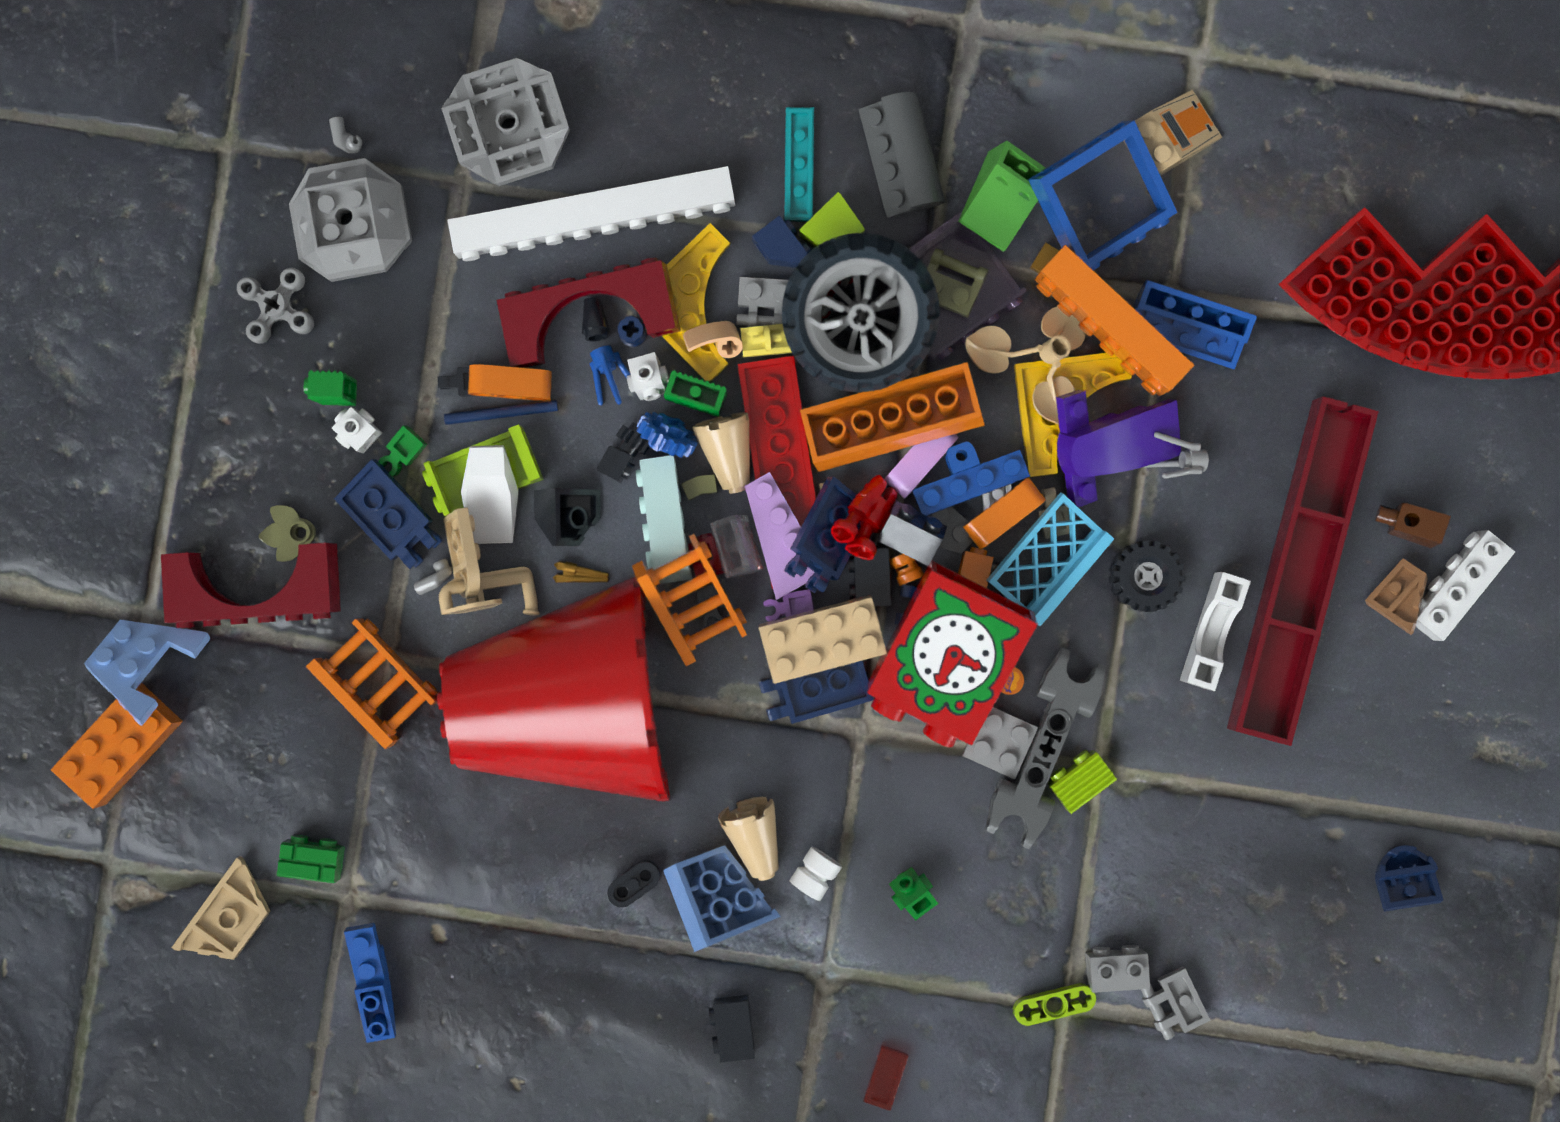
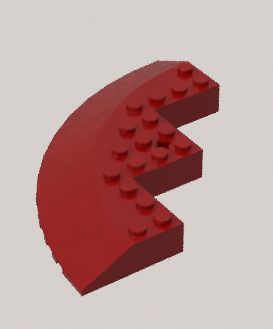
(1448, 317)

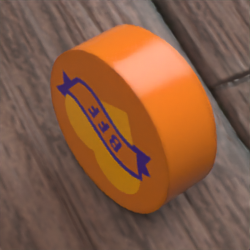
(1014, 683)

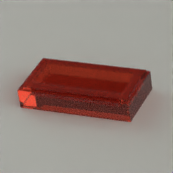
(885, 1078)

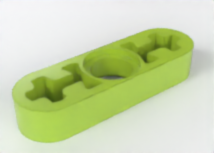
(1071, 990)

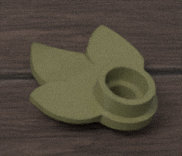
(284, 532)

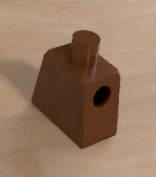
(1425, 528)

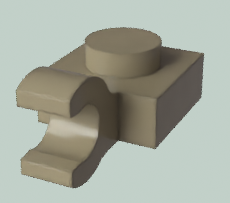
(1062, 514)

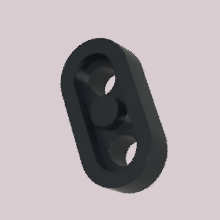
(634, 883)

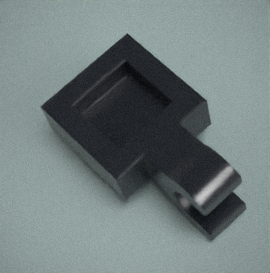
(453, 382)

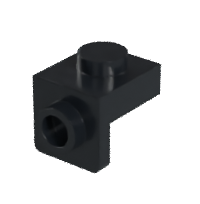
(616, 464)

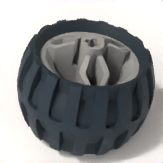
(898, 353)

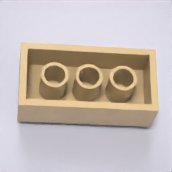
(822, 639)

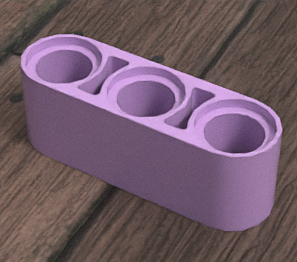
(917, 464)

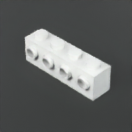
(1461, 583)

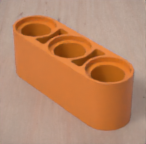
(509, 382)
(1004, 513)

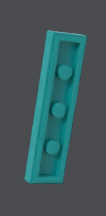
(799, 164)

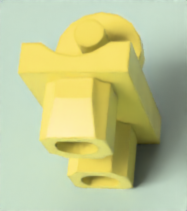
(764, 340)

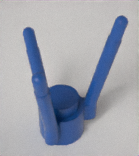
(604, 361)

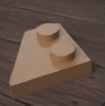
(1400, 595)

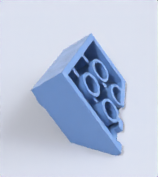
(716, 897)

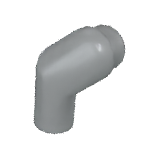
(341, 138)
(433, 581)

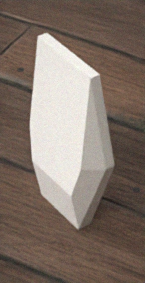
(490, 494)

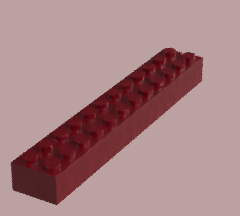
(1302, 570)

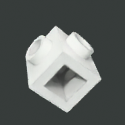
(647, 377)
(362, 436)

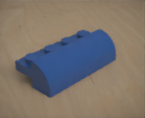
(1195, 323)

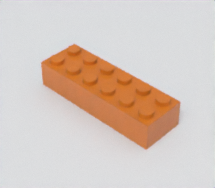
(1113, 322)
(892, 417)

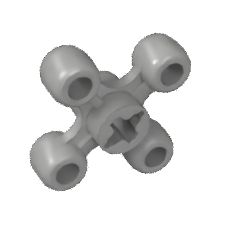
(268, 313)

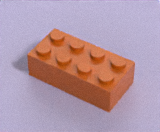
(114, 751)

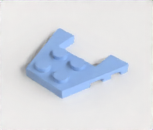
(130, 655)

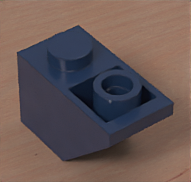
(779, 244)

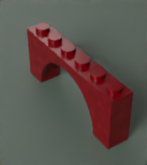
(529, 315)
(193, 598)

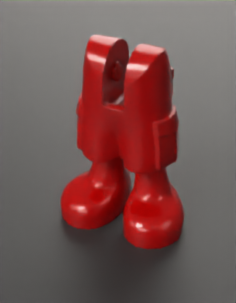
(870, 508)

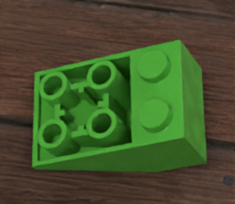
(1001, 195)

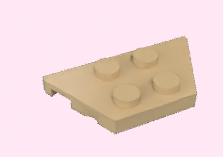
(227, 916)

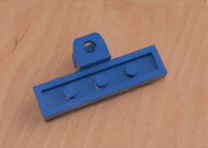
(969, 478)

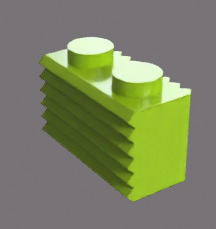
(1081, 780)

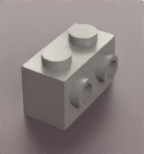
(1117, 969)

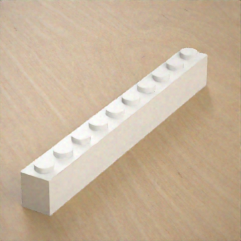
(591, 213)

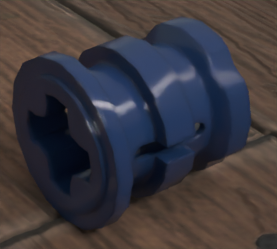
(637, 338)

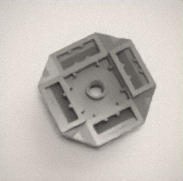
(490, 97)
(377, 226)

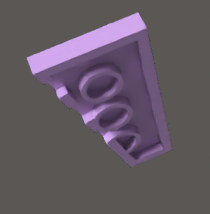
(776, 533)

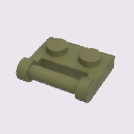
(952, 293)

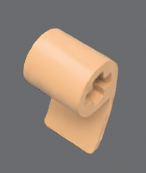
(722, 333)

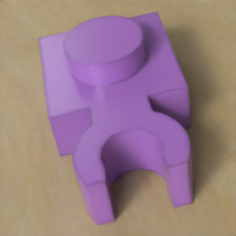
(792, 604)

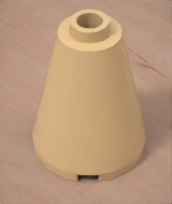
(727, 449)
(753, 835)

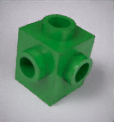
(913, 893)

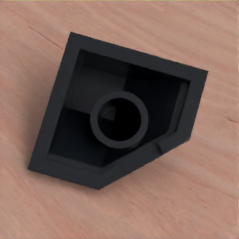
(566, 514)

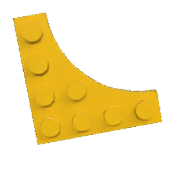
(689, 279)
(1041, 435)

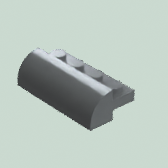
(901, 154)

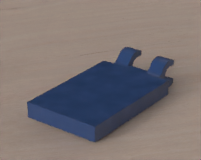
(388, 514)
(814, 541)
(819, 692)

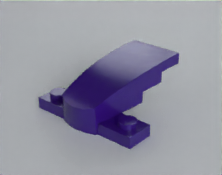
(1110, 442)

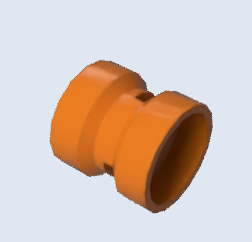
(907, 574)

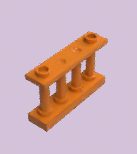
(663, 600)
(346, 690)

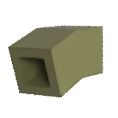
(700, 486)

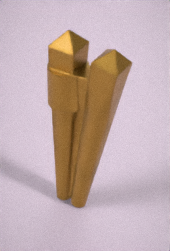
(576, 573)

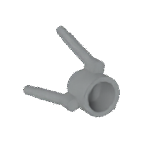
(1193, 460)

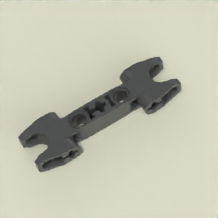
(1026, 797)

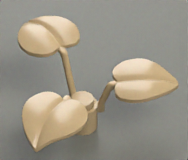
(991, 347)

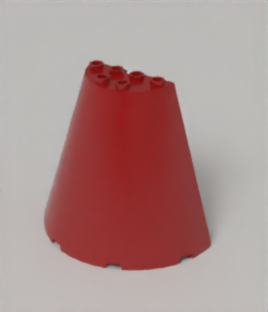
(560, 699)

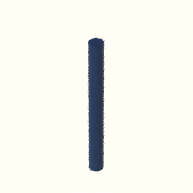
(501, 412)

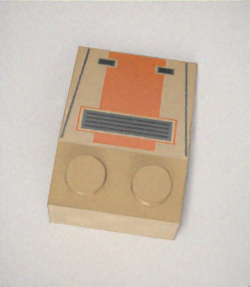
(1177, 131)

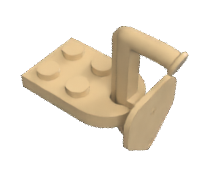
(469, 580)

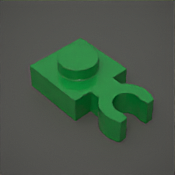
(404, 448)

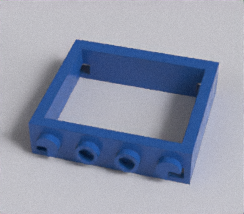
(1057, 218)

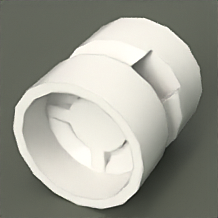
(814, 875)

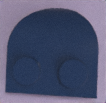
(1407, 879)

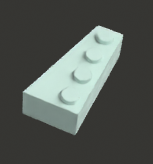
(663, 514)

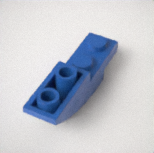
(372, 982)

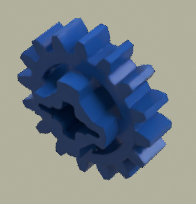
(667, 434)

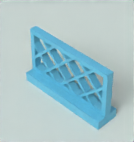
(1071, 570)

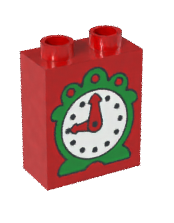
(950, 656)

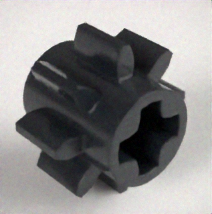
(631, 440)

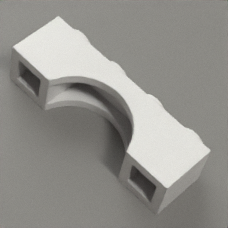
(1206, 651)

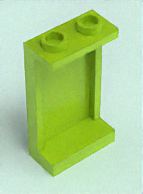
(448, 472)

